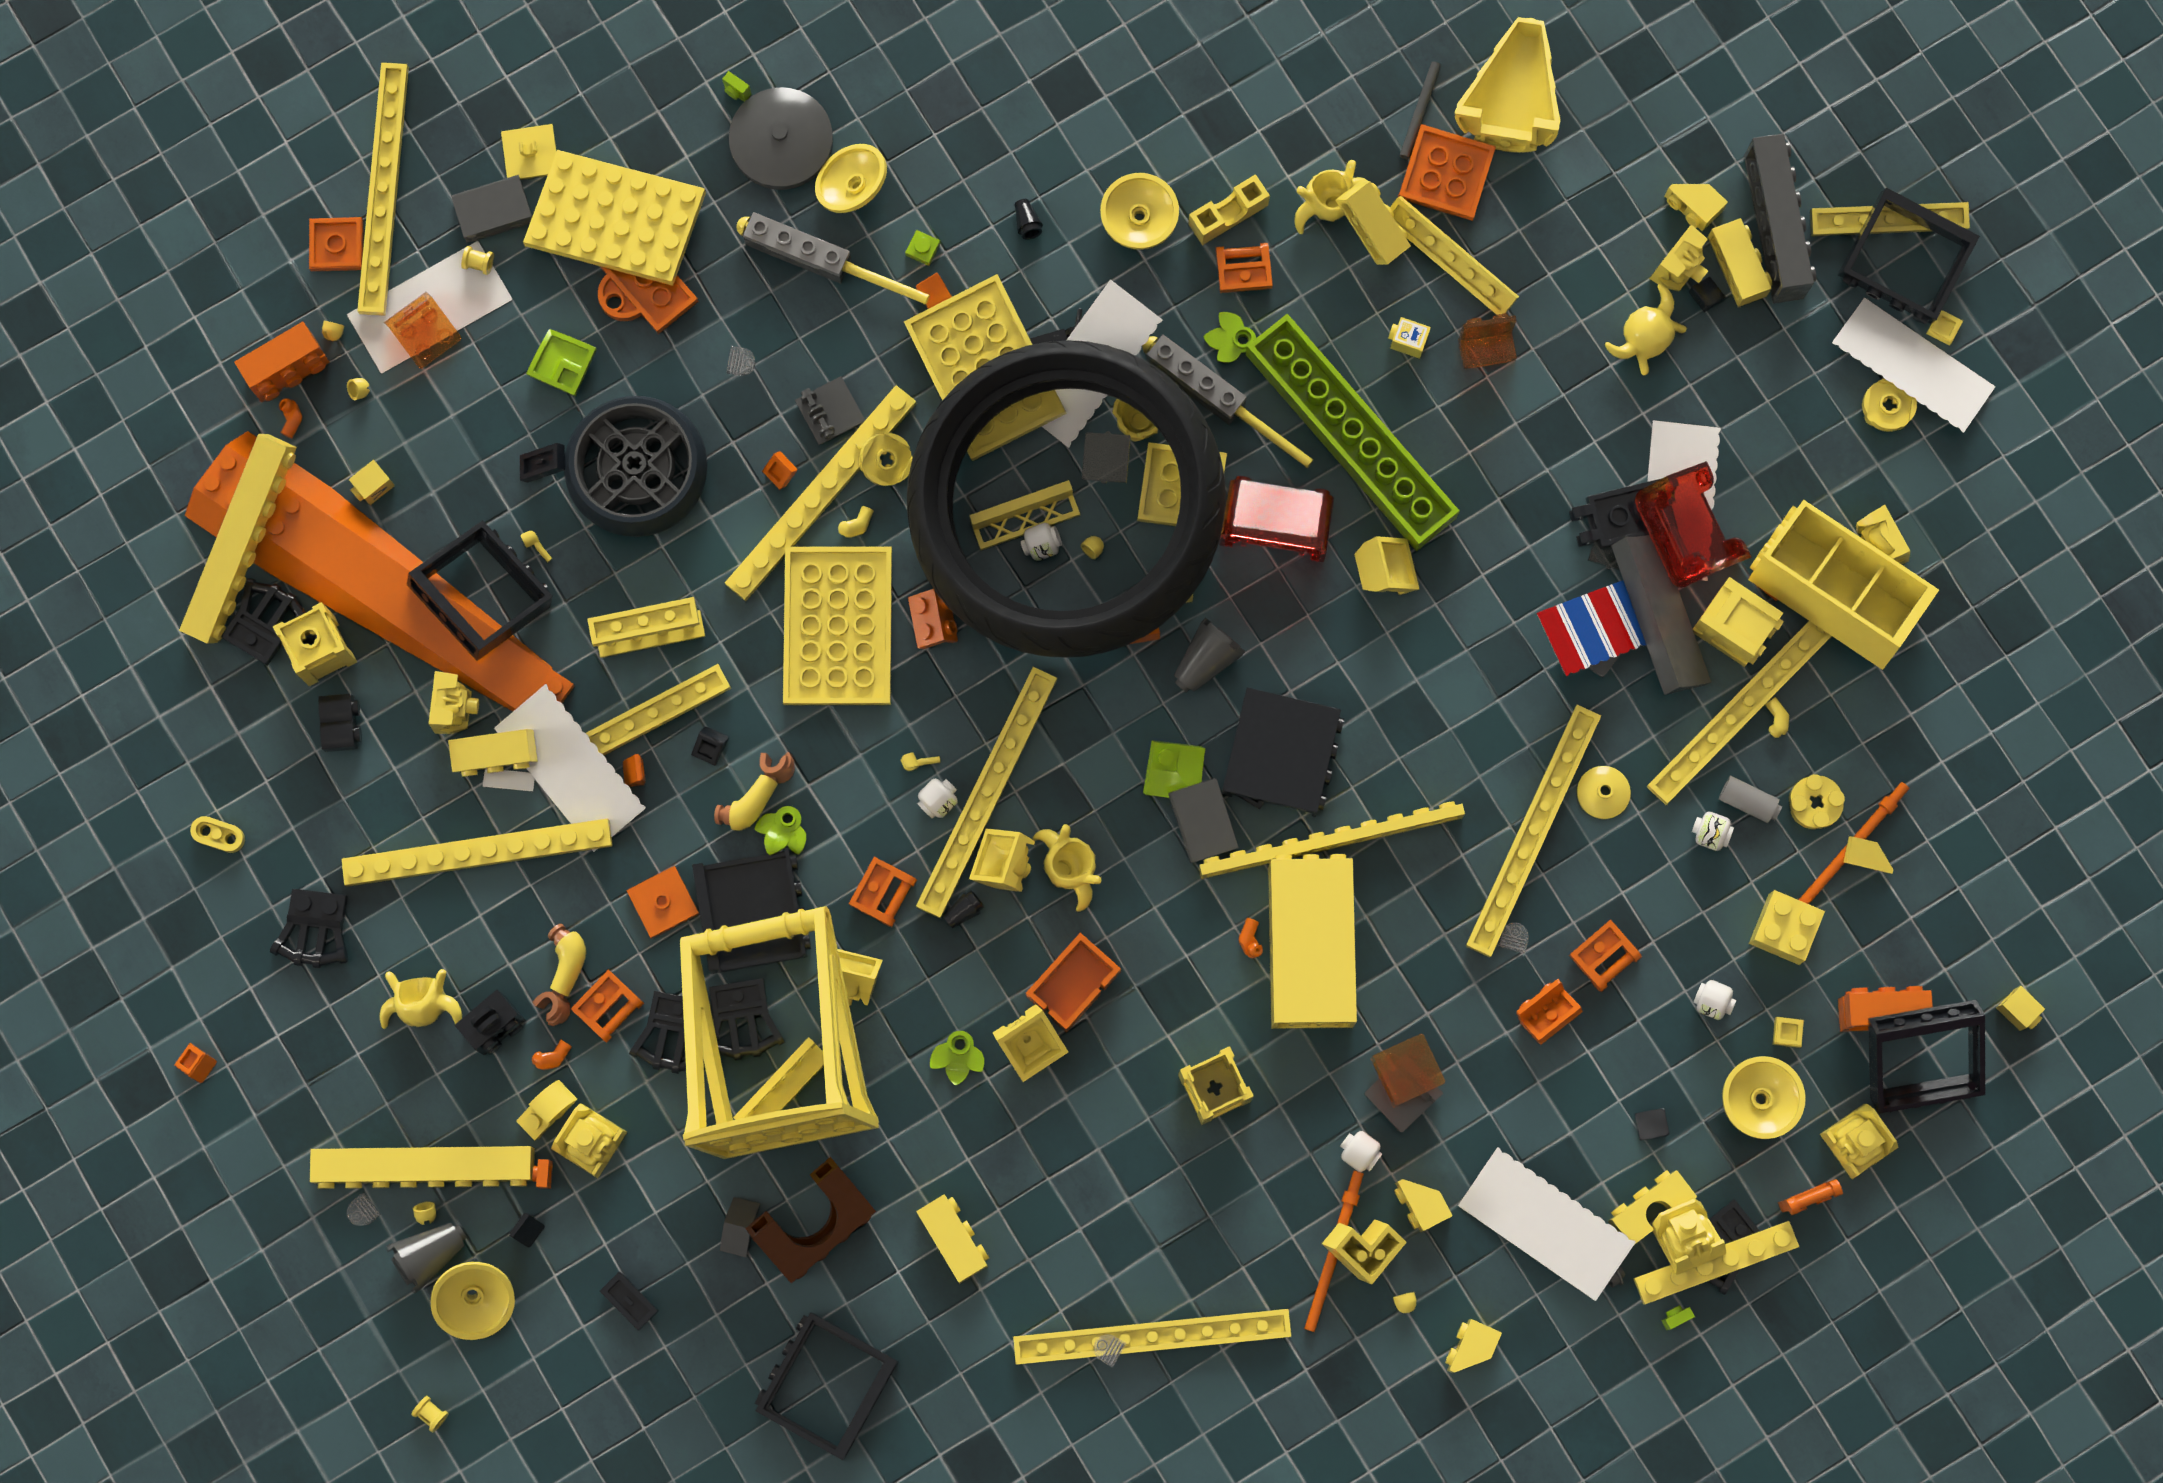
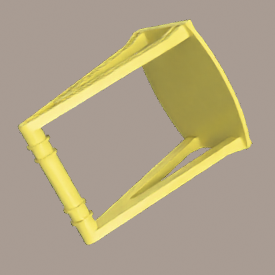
(784, 1127)

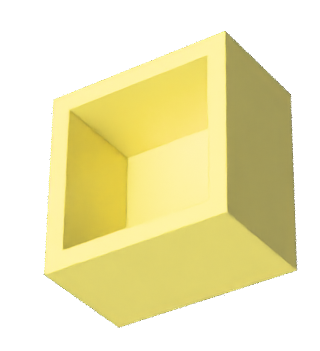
(1786, 927)

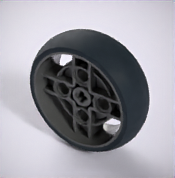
(670, 432)

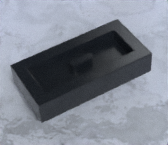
(542, 462)
(629, 1301)

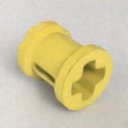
(477, 260)
(430, 1414)

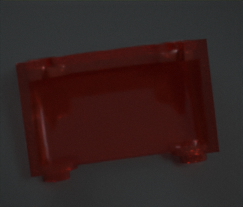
(1277, 517)
(1686, 527)

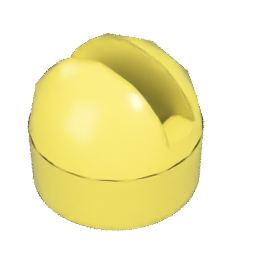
(332, 331)
(357, 388)
(1092, 547)
(424, 1212)
(1406, 1302)

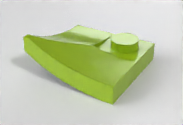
(561, 362)
(1172, 767)

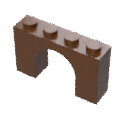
(797, 1254)

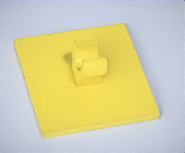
(529, 151)

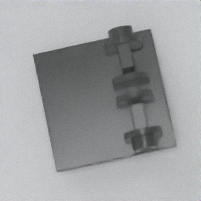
(829, 410)

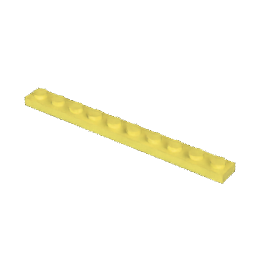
(383, 189)
(817, 496)
(1738, 712)
(986, 793)
(1533, 831)
(1343, 836)
(476, 852)
(1155, 1336)

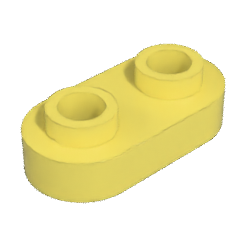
(218, 834)

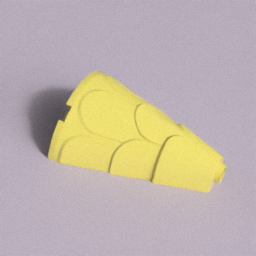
(1514, 93)

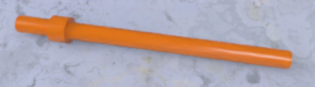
(1886, 806)
(1350, 1200)

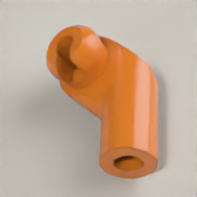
(293, 416)
(1248, 941)
(551, 1059)

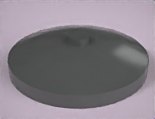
(780, 138)

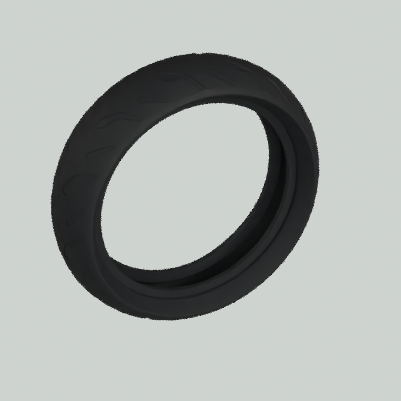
(1039, 370)

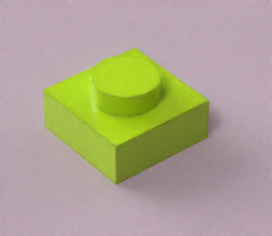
(736, 87)
(922, 248)
(1677, 1316)

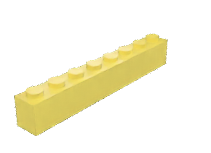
(238, 538)
(421, 1165)

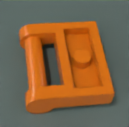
(1246, 275)
(874, 888)
(1598, 949)
(599, 1001)
(1814, 1195)

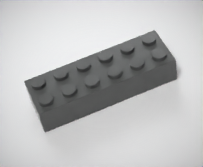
(1779, 218)

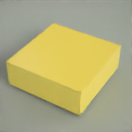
(1944, 327)
(1788, 1032)

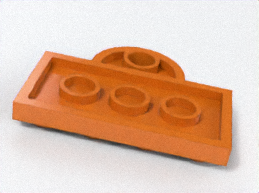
(640, 296)

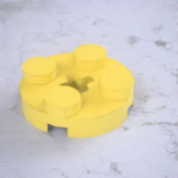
(1876, 413)
(871, 464)
(1801, 804)

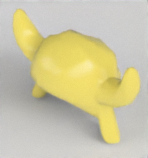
(1322, 195)
(1648, 332)
(1069, 864)
(419, 1001)

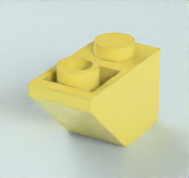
(1697, 202)
(1424, 1203)
(1475, 1345)

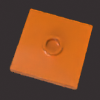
(335, 244)
(662, 902)

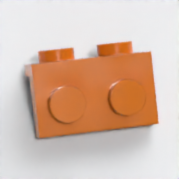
(931, 620)
(1548, 1011)

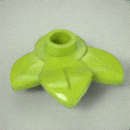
(1227, 335)
(780, 833)
(956, 1061)

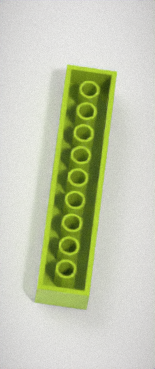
(1352, 432)

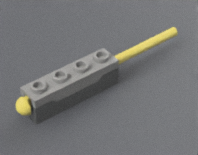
(812, 253)
(1211, 390)

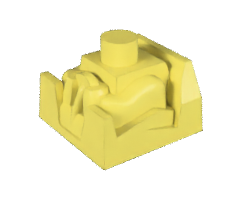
(1682, 261)
(1881, 532)
(1386, 565)
(450, 704)
(1002, 860)
(859, 975)
(1030, 1043)
(588, 1140)
(1859, 1140)
(1687, 1236)

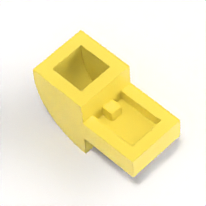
(546, 1109)

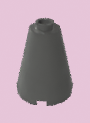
(1206, 656)
(426, 1253)

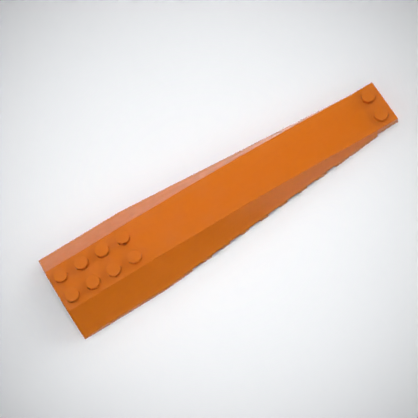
(362, 572)

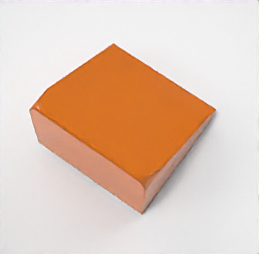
(935, 288)
(634, 771)
(195, 1063)

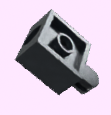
(491, 1023)

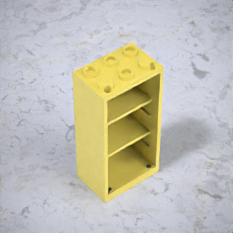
(1841, 583)
(1312, 942)

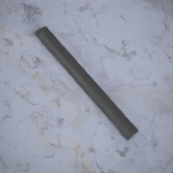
(1420, 110)

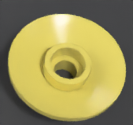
(1596, 803)

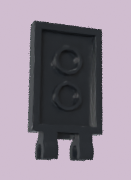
(1611, 516)

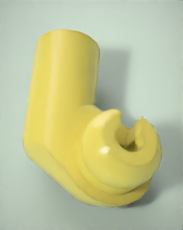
(856, 526)
(1781, 718)

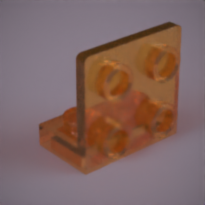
(423, 330)
(1487, 341)
(1407, 1070)

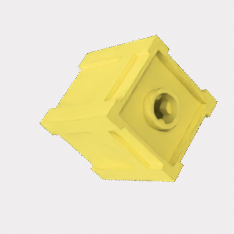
(1738, 623)
(327, 652)
(1220, 1070)

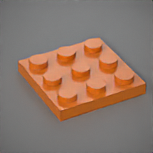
(1447, 172)

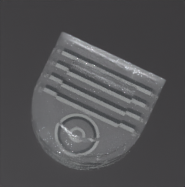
(740, 361)
(1514, 938)
(362, 1211)
(1108, 1349)

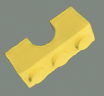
(1241, 204)
(1669, 1191)

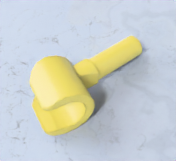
(530, 538)
(911, 763)

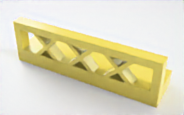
(1022, 505)
(786, 1081)

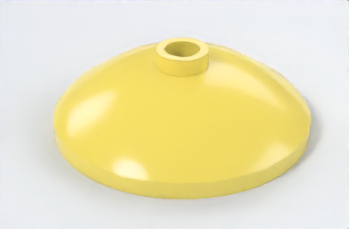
(851, 178)
(1139, 195)
(1782, 1094)
(477, 1314)

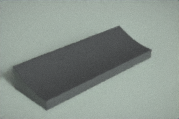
(1660, 616)

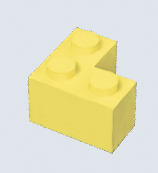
(1365, 1254)

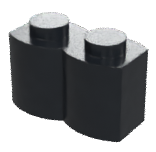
(338, 722)

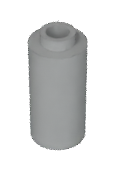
(1750, 800)

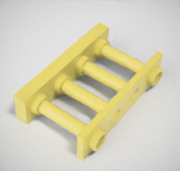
(646, 627)

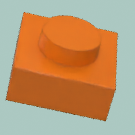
(779, 470)
(543, 1174)

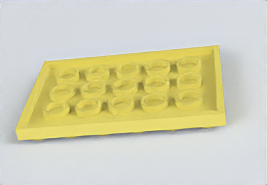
(614, 217)
(965, 335)
(837, 626)

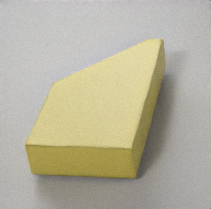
(1866, 855)

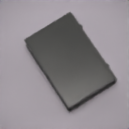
(492, 208)
(1203, 820)

